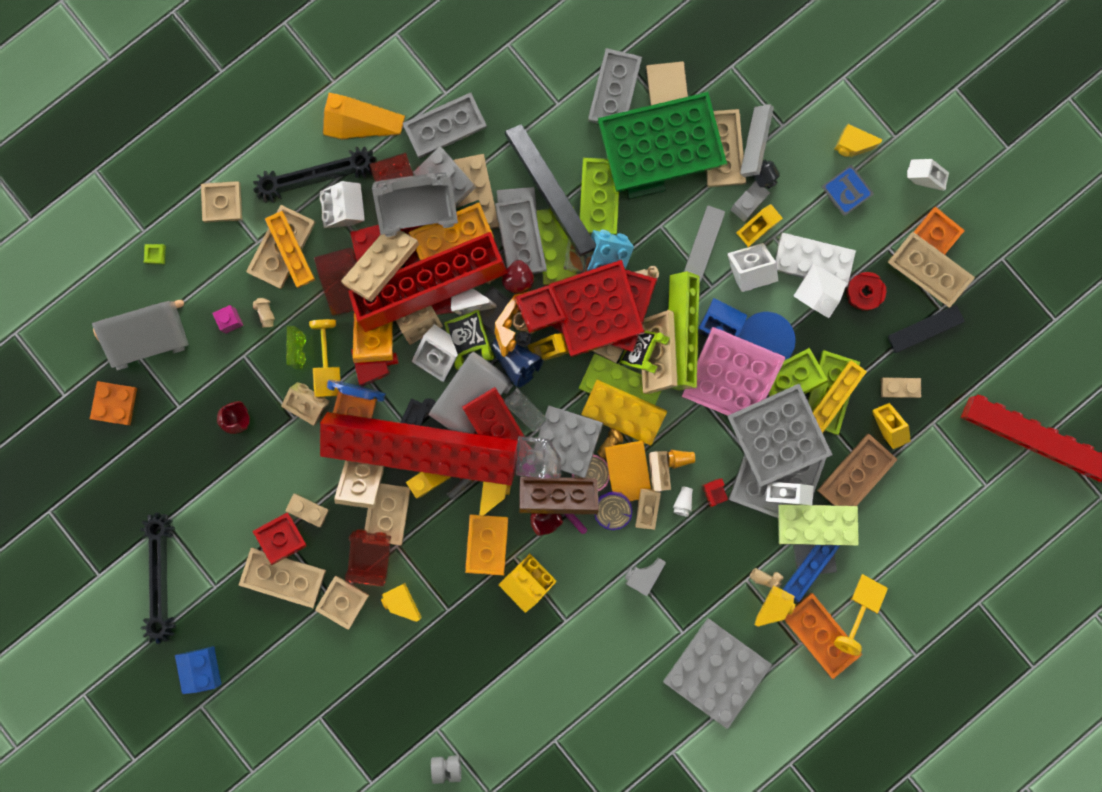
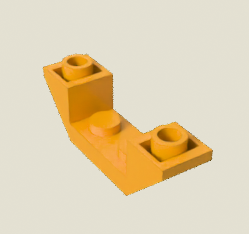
(504, 336)

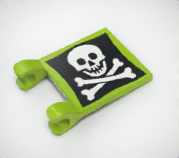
(468, 336)
(643, 351)

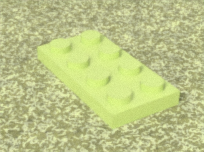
(818, 525)

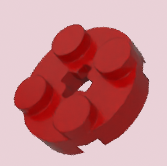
(874, 284)

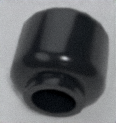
(768, 175)

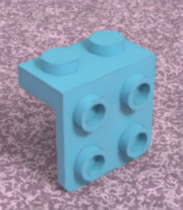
(609, 249)

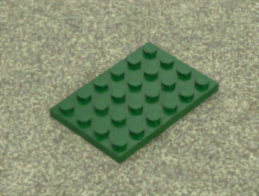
(662, 141)

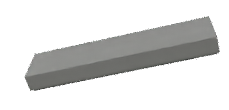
(757, 140)
(704, 241)

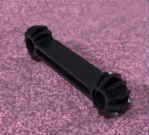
(314, 175)
(158, 578)

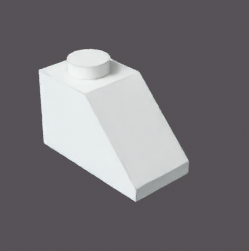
(928, 174)
(789, 493)

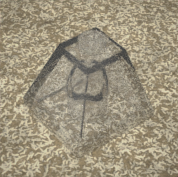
(537, 458)

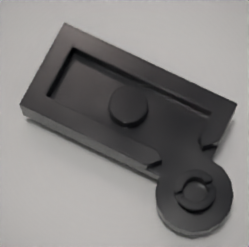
(416, 411)

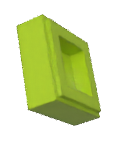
(154, 254)

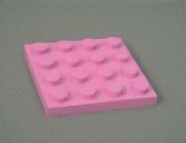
(733, 373)

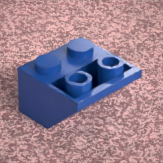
(723, 318)

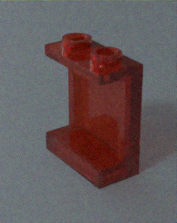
(368, 558)

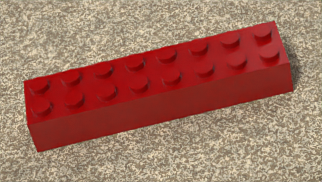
(431, 281)

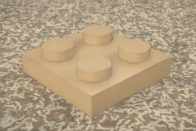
(221, 202)
(342, 602)

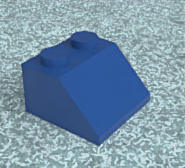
(198, 670)

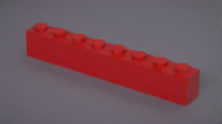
(1033, 436)

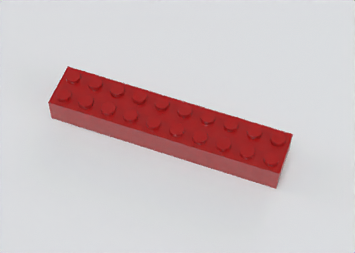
(418, 448)

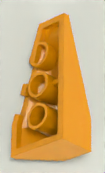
(353, 118)

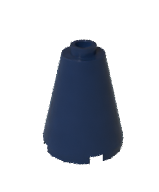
(518, 364)

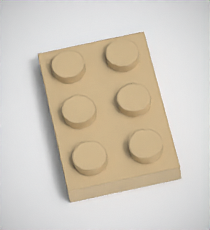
(359, 484)
(389, 512)

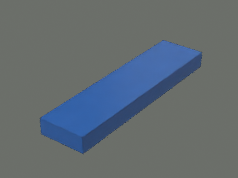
(809, 570)

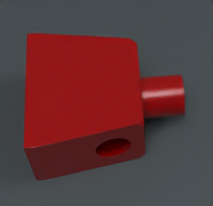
(372, 371)

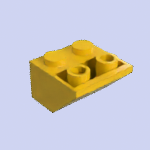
(527, 583)

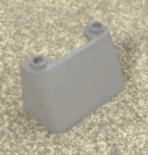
(414, 202)
(141, 334)
(470, 382)

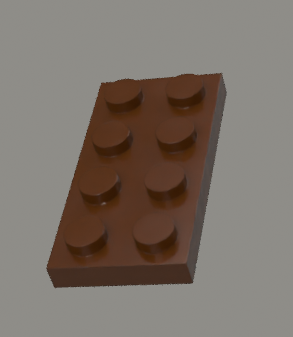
(559, 495)

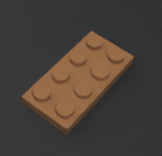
(857, 473)

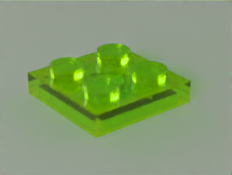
(295, 343)

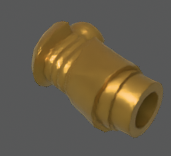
(615, 438)

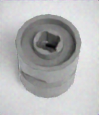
(446, 769)

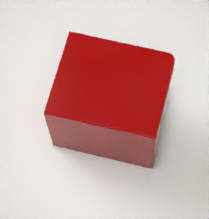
(715, 492)

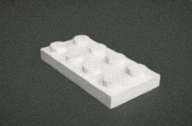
(798, 254)

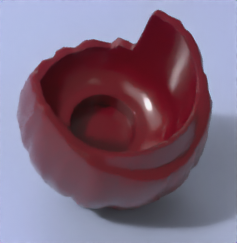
(518, 278)
(233, 418)
(545, 523)

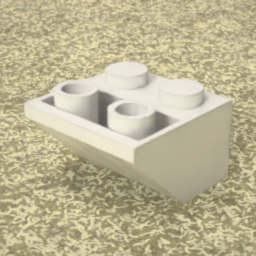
(342, 205)

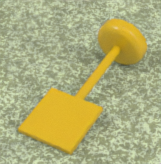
(322, 375)
(869, 595)

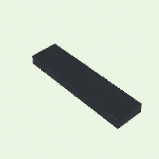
(925, 329)

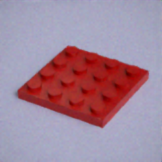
(597, 308)

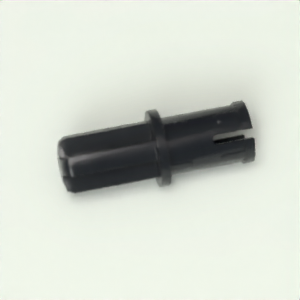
(523, 339)

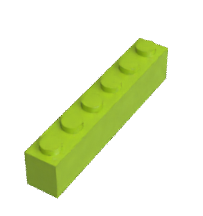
(685, 305)

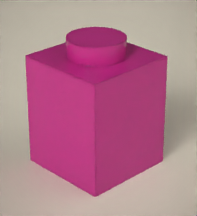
(227, 319)

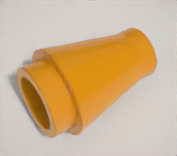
(680, 458)

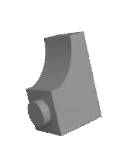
(749, 201)
(644, 578)

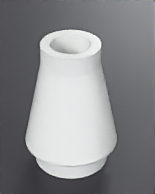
(683, 504)

